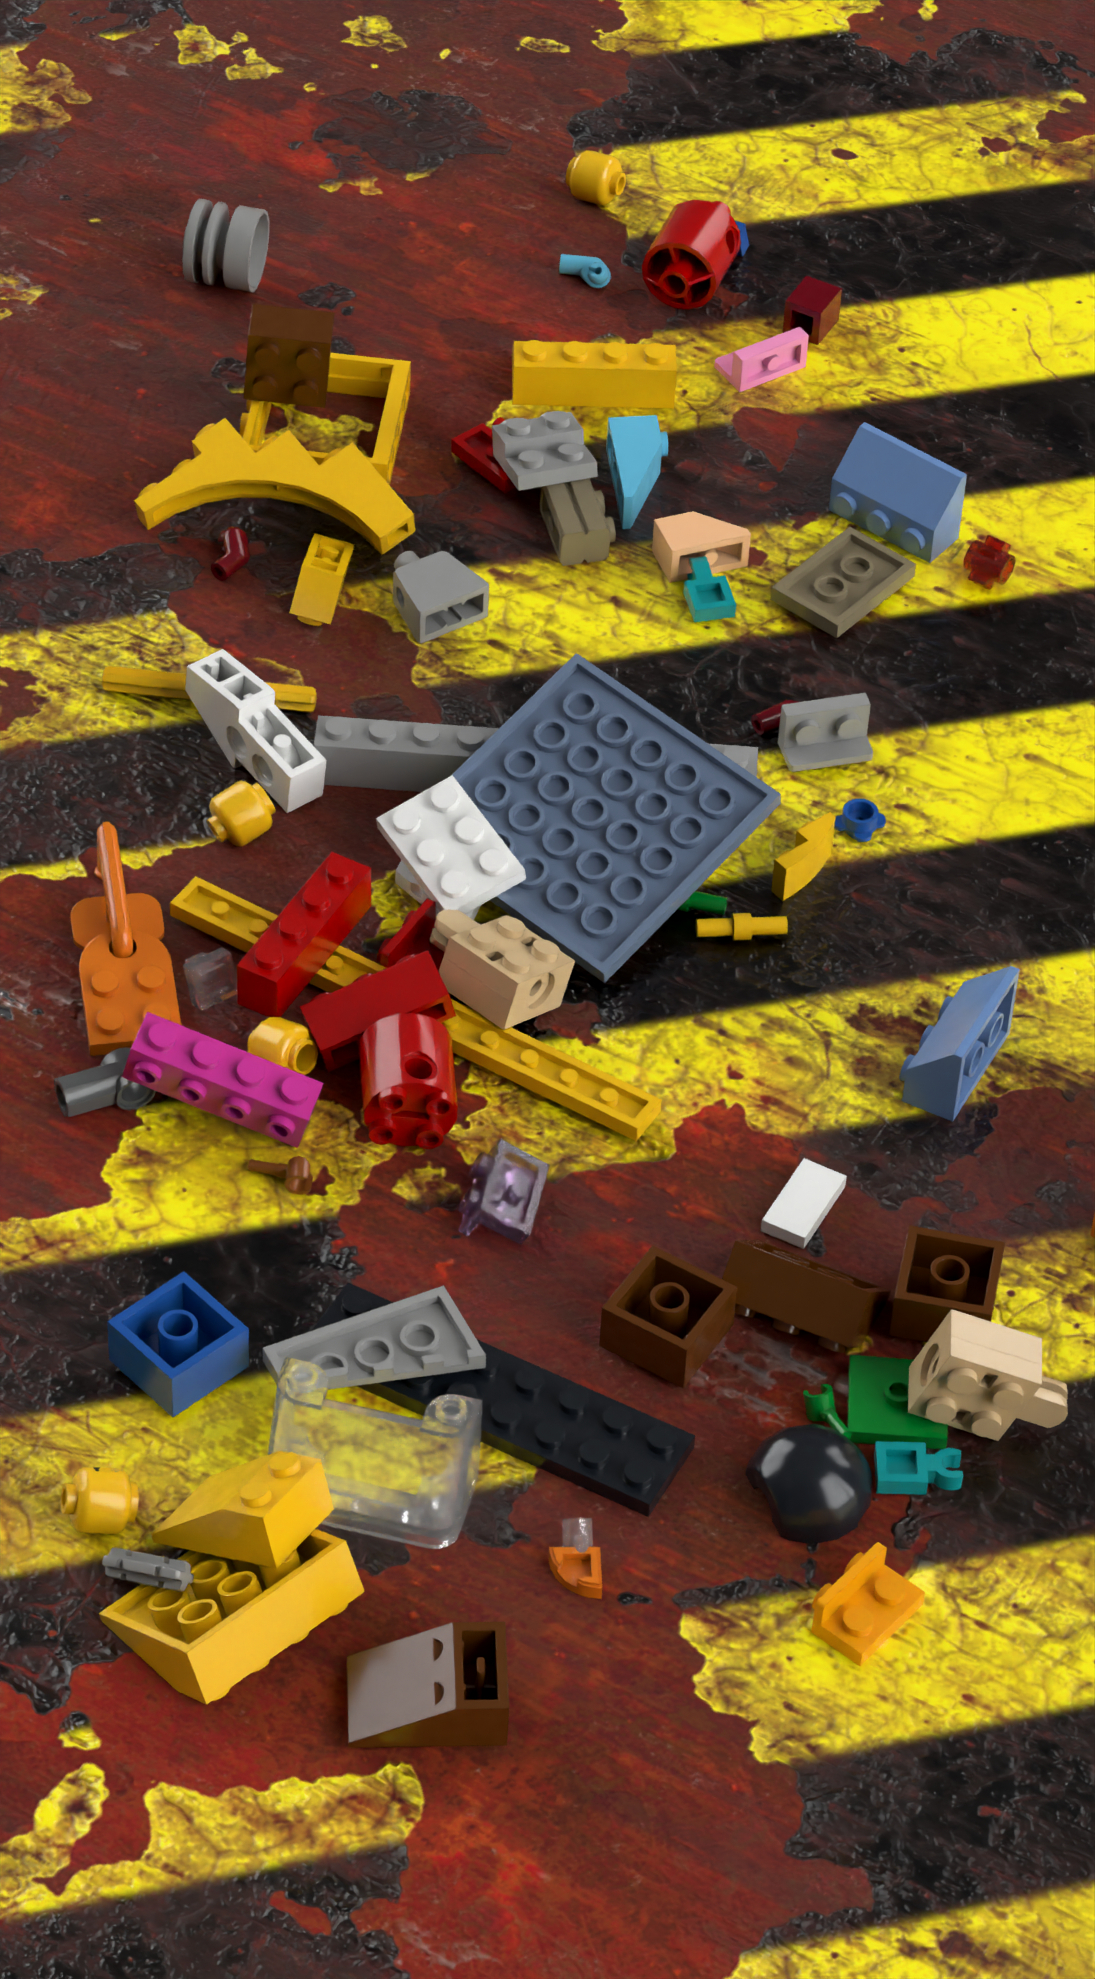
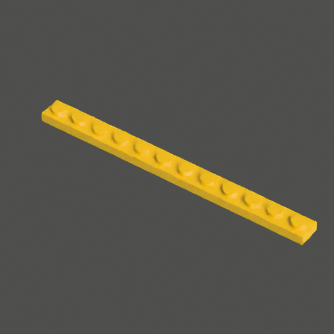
(473, 1036)

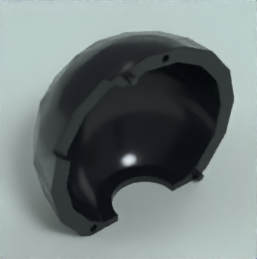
(812, 1482)

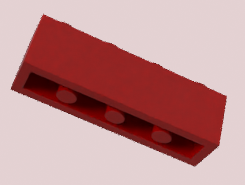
(304, 936)

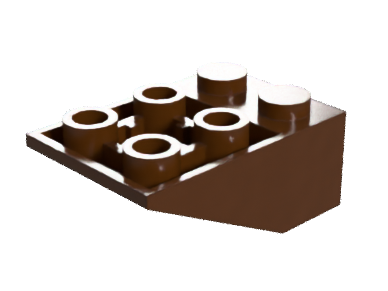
(431, 1689)

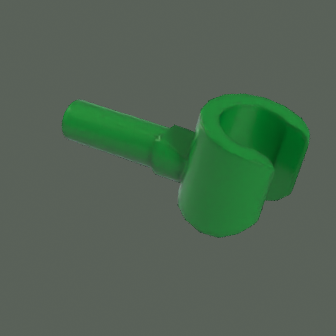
(822, 1408)

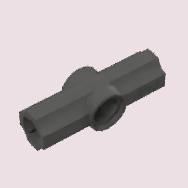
(101, 1087)

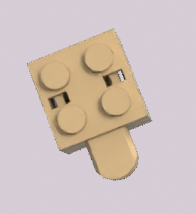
(500, 967)
(983, 1378)

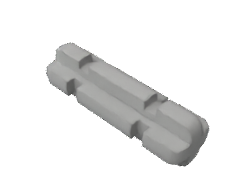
(148, 1569)

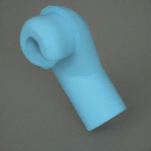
(590, 269)

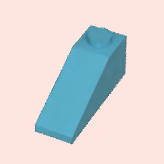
(634, 461)

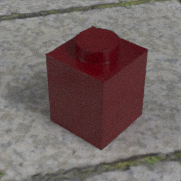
(813, 308)

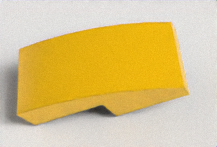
(800, 865)

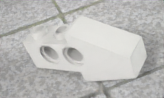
(254, 731)

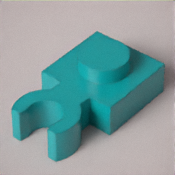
(908, 1469)

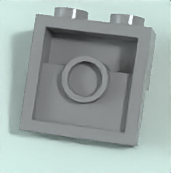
(543, 450)

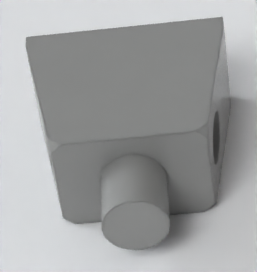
(437, 594)

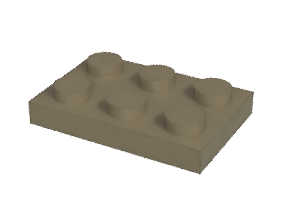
(843, 582)

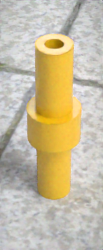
(741, 926)

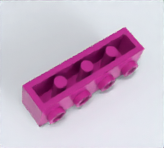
(222, 1079)

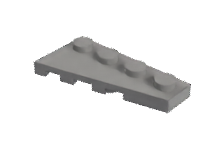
(387, 1344)

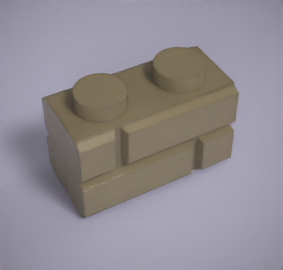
(577, 521)

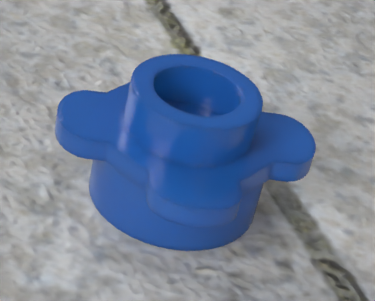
(860, 819)

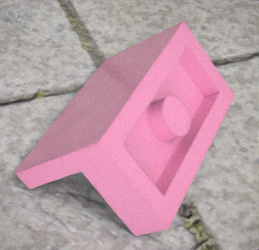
(765, 360)

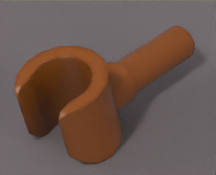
(296, 1173)

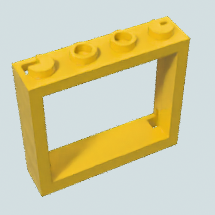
(356, 377)

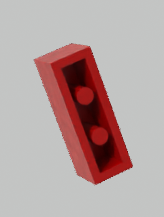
(344, 1015)

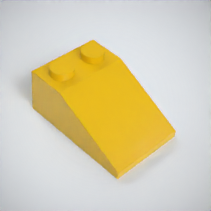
(252, 1510)

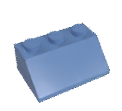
(899, 493)
(960, 1044)

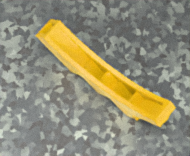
(281, 470)

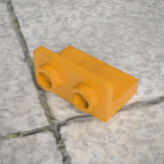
(864, 1605)

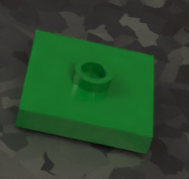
(880, 1404)

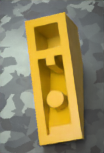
(321, 580)

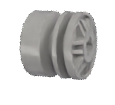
(217, 243)

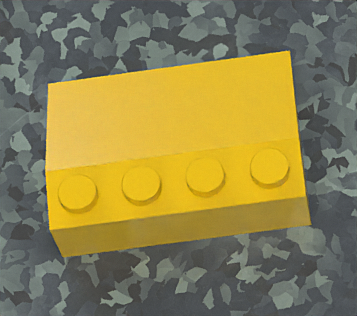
(234, 1614)

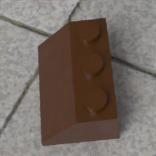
(803, 1294)

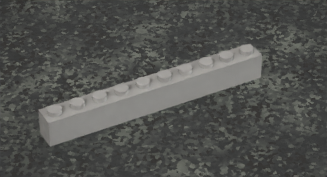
(418, 754)

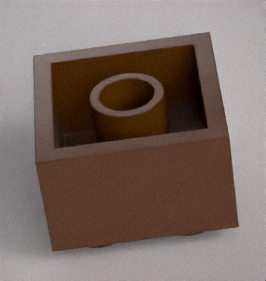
(288, 355)
(944, 1274)
(667, 1316)

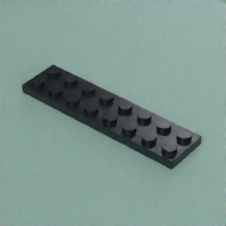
(546, 1419)

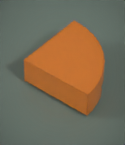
(578, 1570)

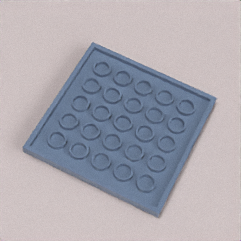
(607, 813)

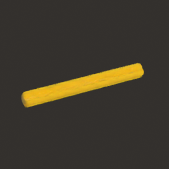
(173, 686)

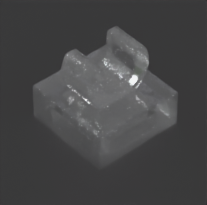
(210, 978)

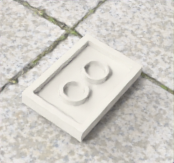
(451, 847)

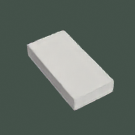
(803, 1203)

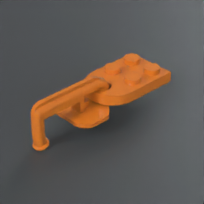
(122, 959)

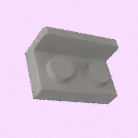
(825, 732)

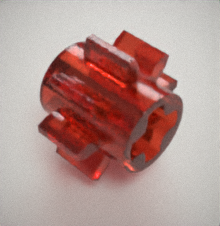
(989, 562)

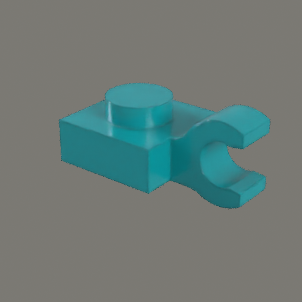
(707, 595)

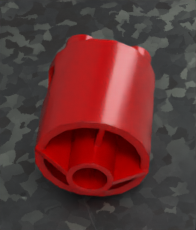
(691, 253)
(408, 1081)

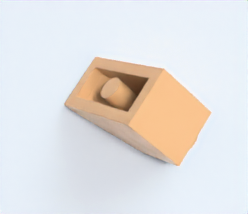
(698, 535)

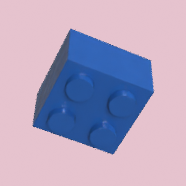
(178, 1344)

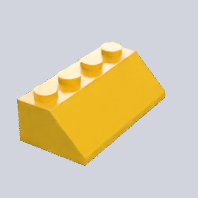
(593, 374)

